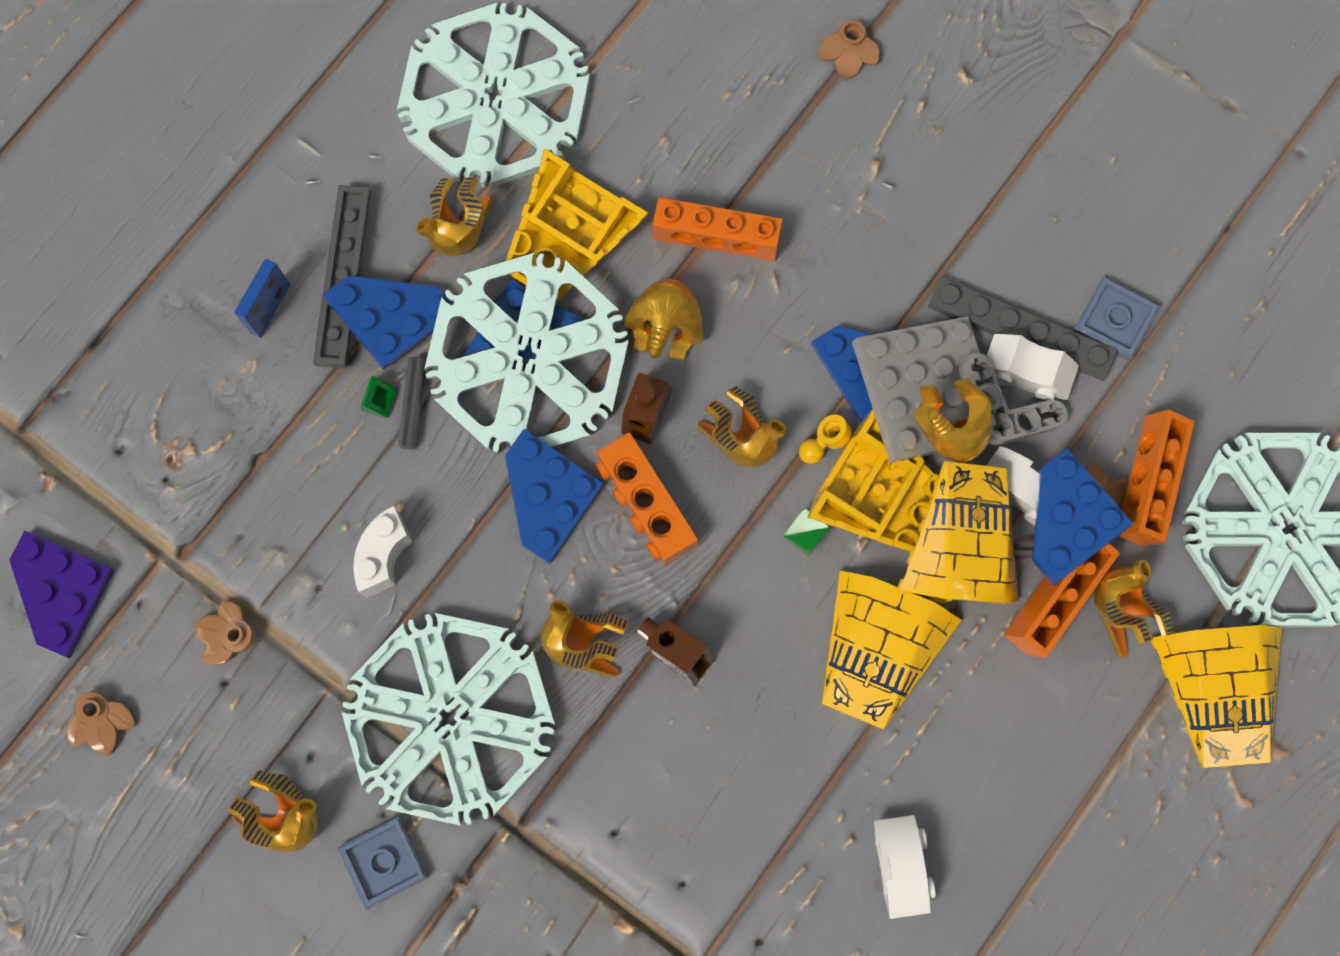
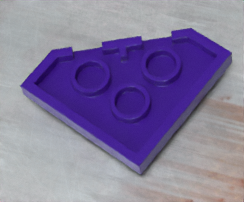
(57, 591)

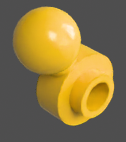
(812, 450)

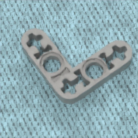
(1007, 418)

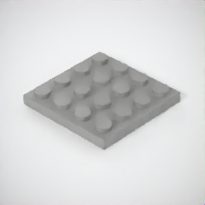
(902, 362)

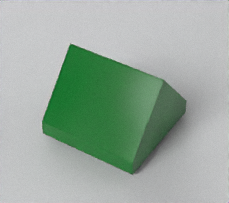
(378, 397)

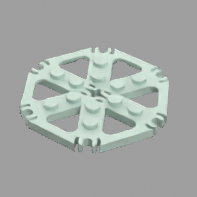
(488, 121)
(504, 335)
(1272, 503)
(419, 711)

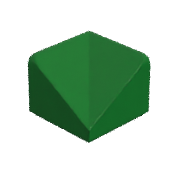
(806, 532)

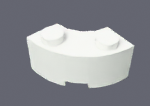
(1032, 367)
(1021, 480)
(378, 552)
(903, 866)

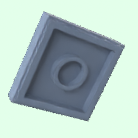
(1117, 317)
(382, 863)

